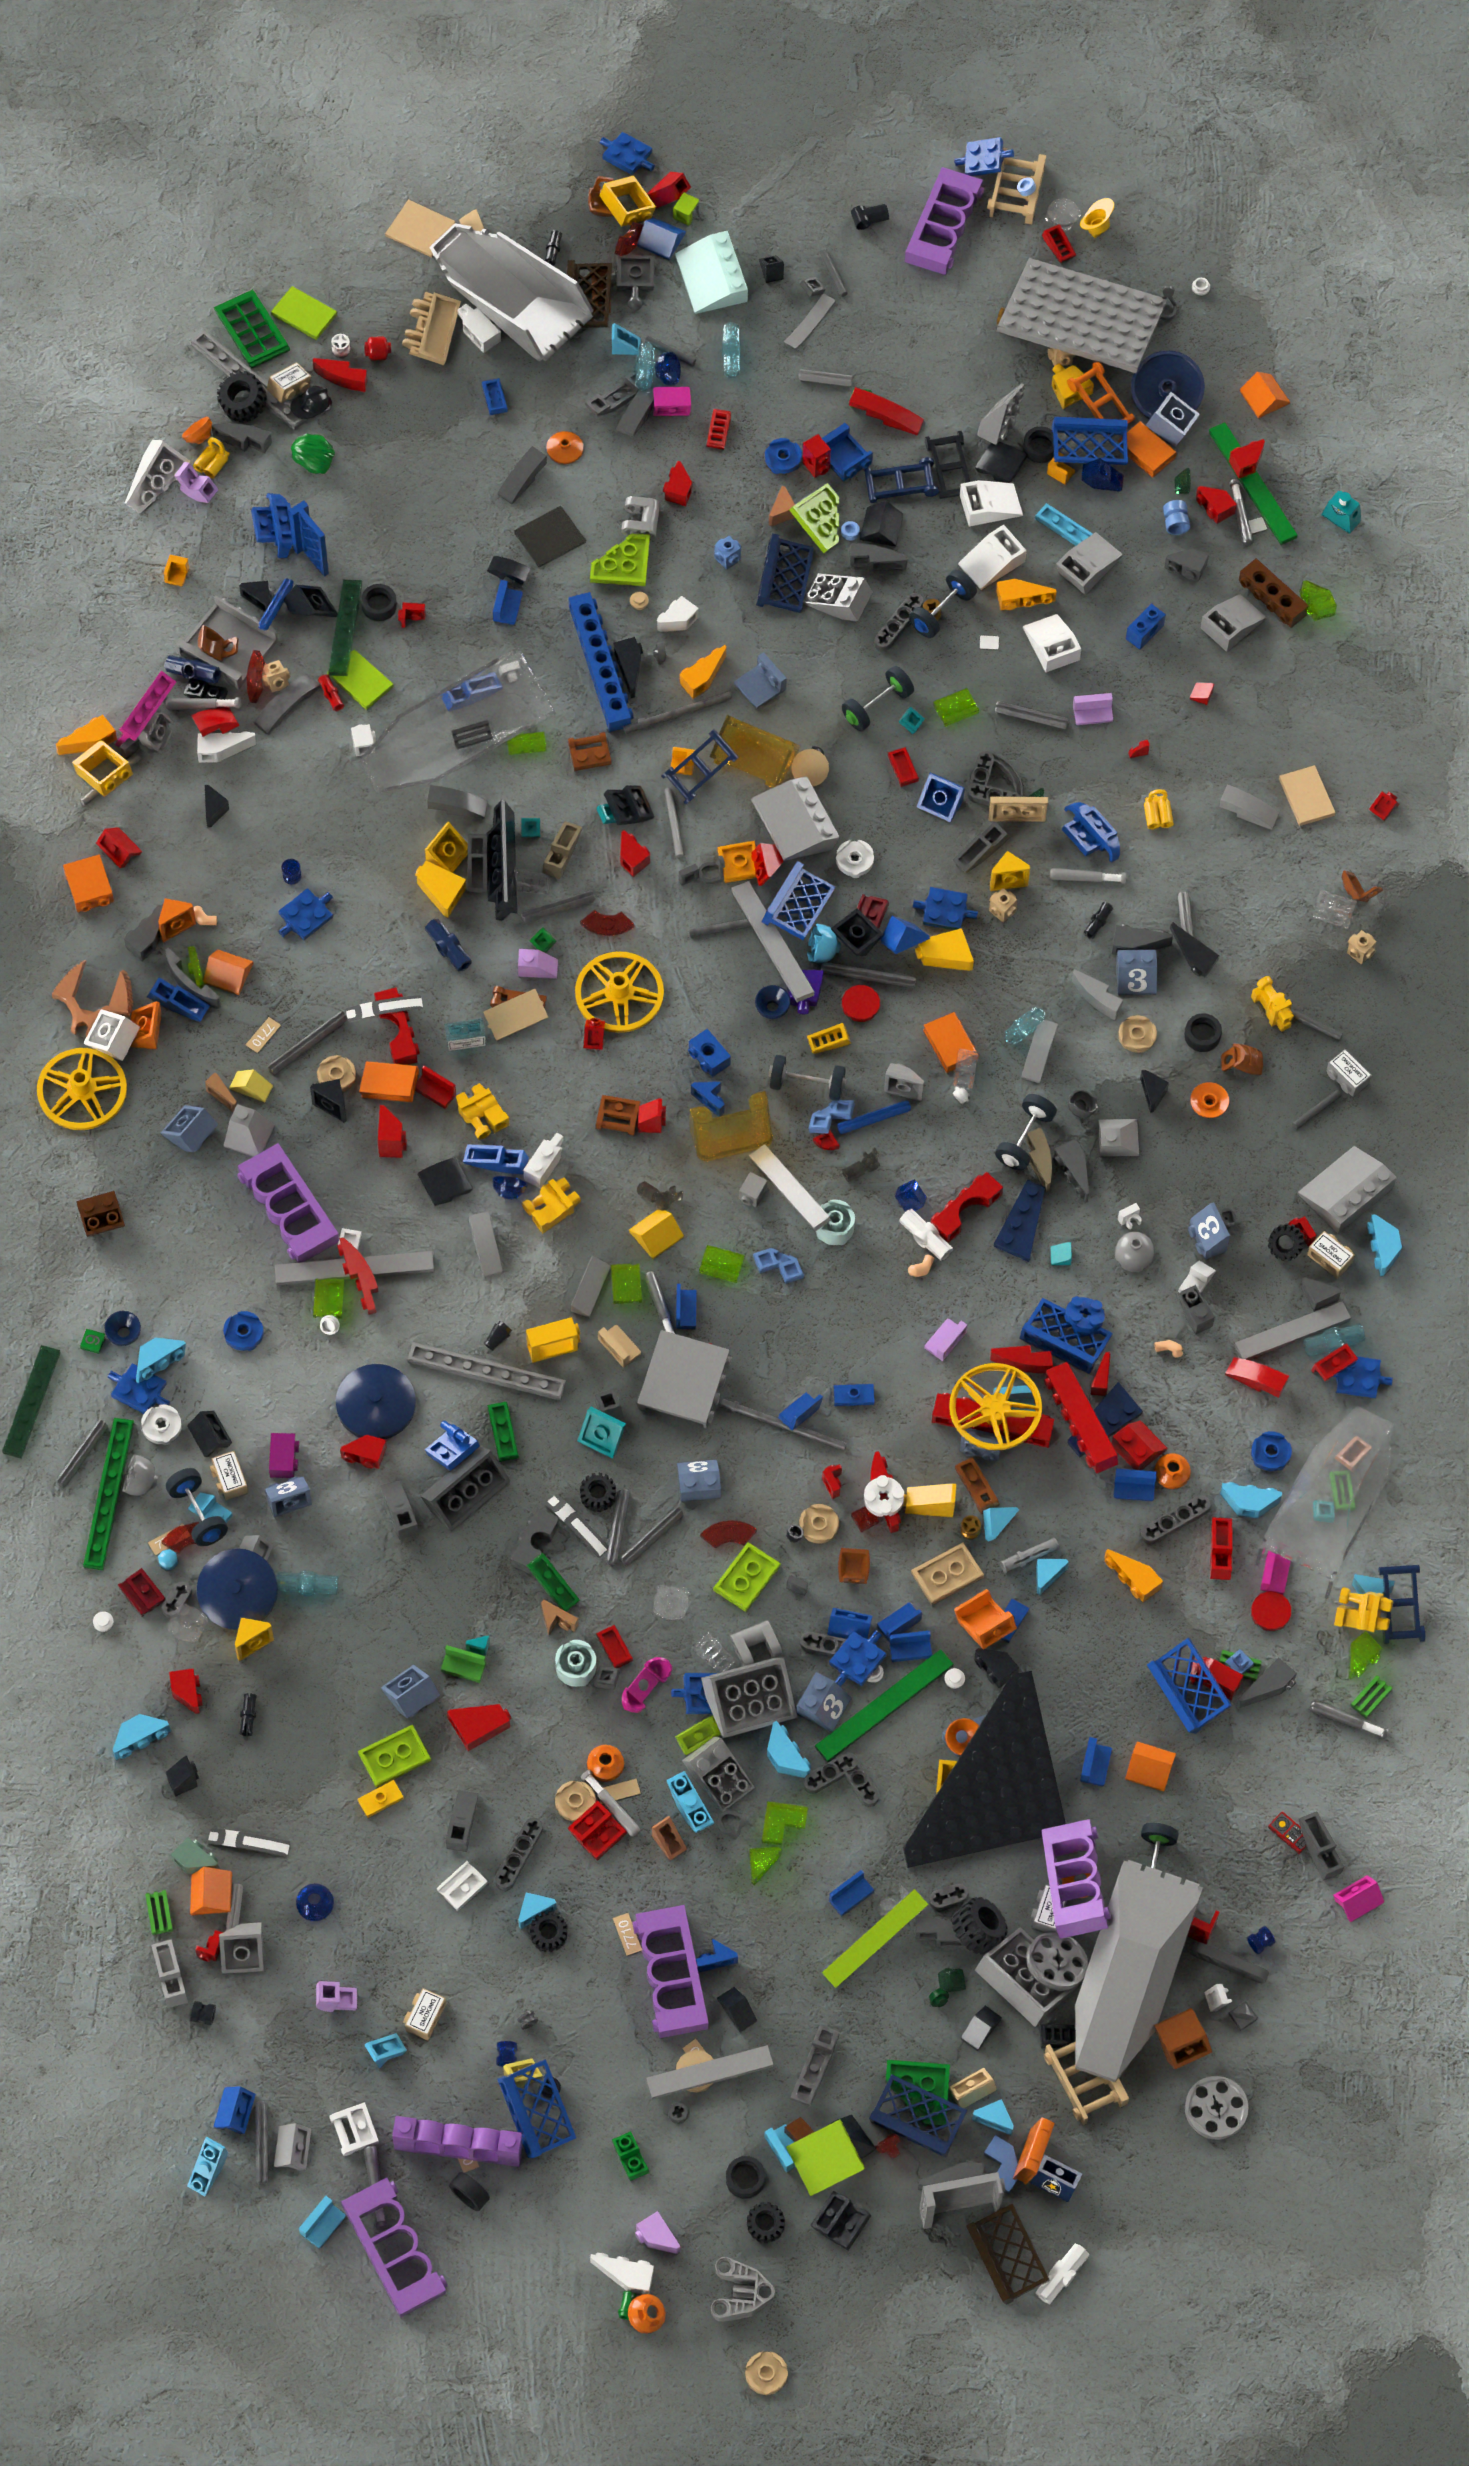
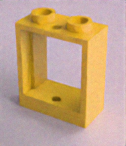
(625, 186)
(99, 753)
(552, 1339)

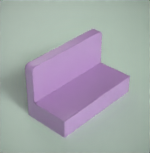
(1093, 709)
(946, 1338)

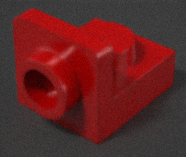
(411, 611)
(1384, 805)
(594, 1034)
(1305, 1228)
(831, 1481)
(213, 1950)

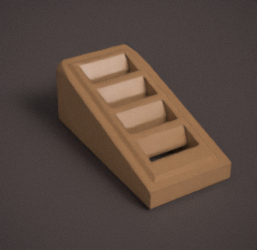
(219, 1091)

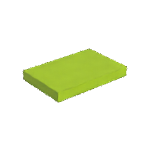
(304, 313)
(363, 681)
(747, 1577)
(394, 1756)

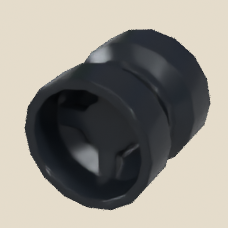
(203, 2013)

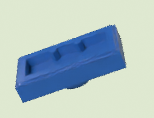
(494, 396)
(853, 1395)
(1019, 1612)

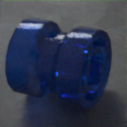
(291, 871)
(1261, 1939)
(506, 2053)

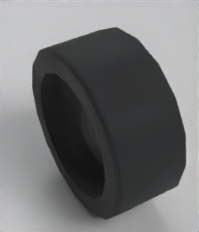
(1037, 456)
(378, 589)
(1203, 1046)
(469, 2191)
(745, 2193)

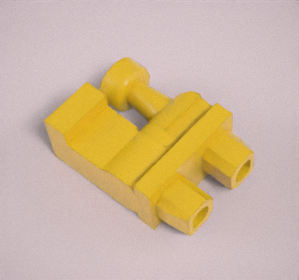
(1274, 1003)
(482, 1105)
(557, 1204)
(1367, 1615)

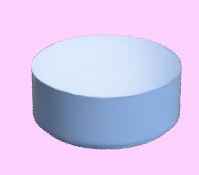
(1026, 186)
(850, 530)

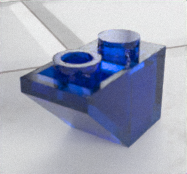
(1102, 476)

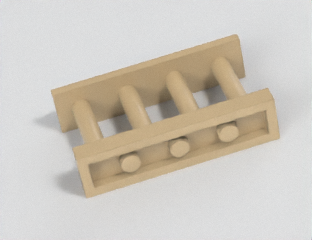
(1027, 210)
(1116, 2094)

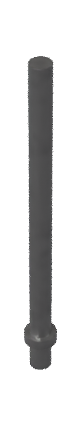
(733, 925)
(735, 1407)

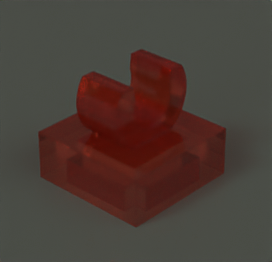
(864, 1519)
(888, 2145)

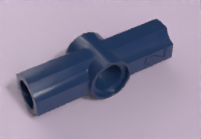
(184, 667)
(448, 945)

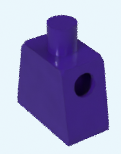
(815, 979)

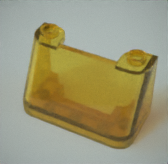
(758, 751)
(732, 1132)

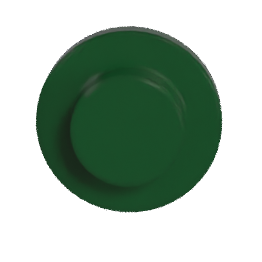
(938, 1997)

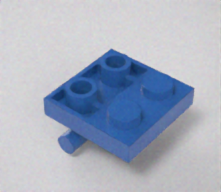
(452, 1446)

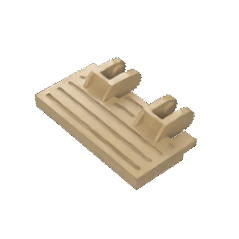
(436, 326)

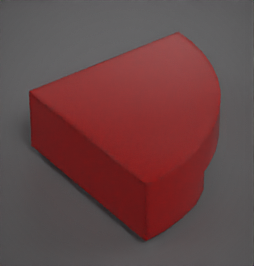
(1141, 750)
(826, 1141)

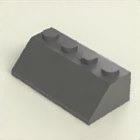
(465, 1488)

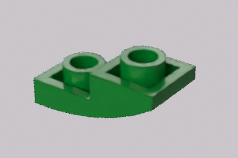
(630, 2156)

